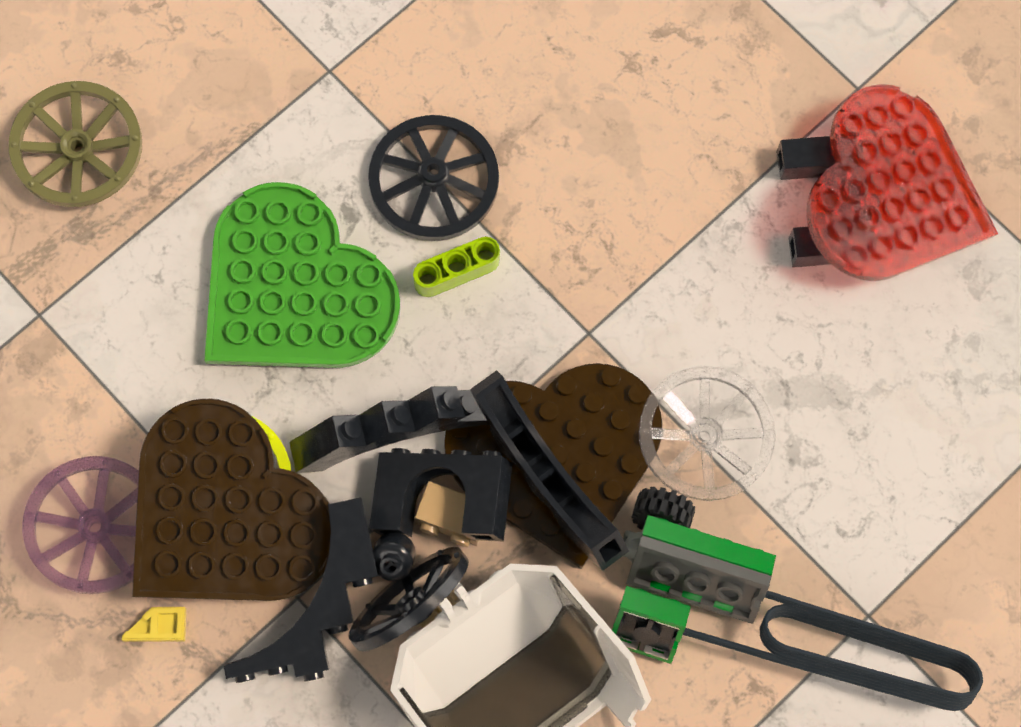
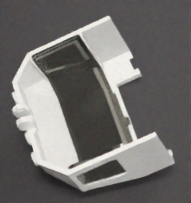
(517, 656)

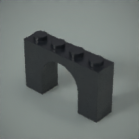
(800, 160)
(404, 475)

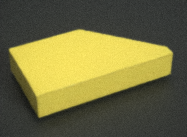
(159, 625)

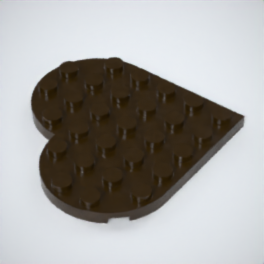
(593, 431)
(220, 514)

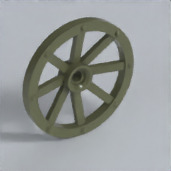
(73, 139)

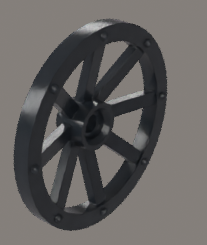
(433, 183)
(414, 605)

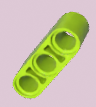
(465, 254)

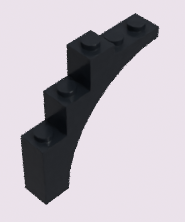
(384, 424)
(545, 474)
(304, 645)

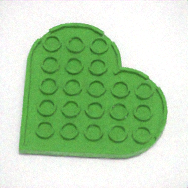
(291, 288)

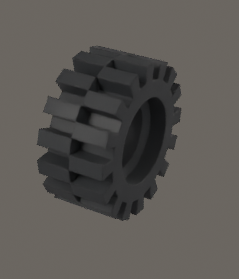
(662, 505)

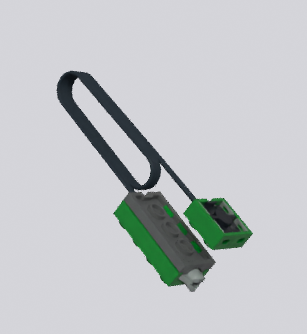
(733, 582)

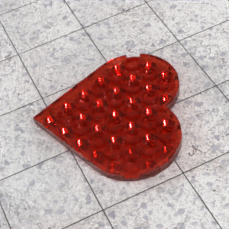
(894, 189)

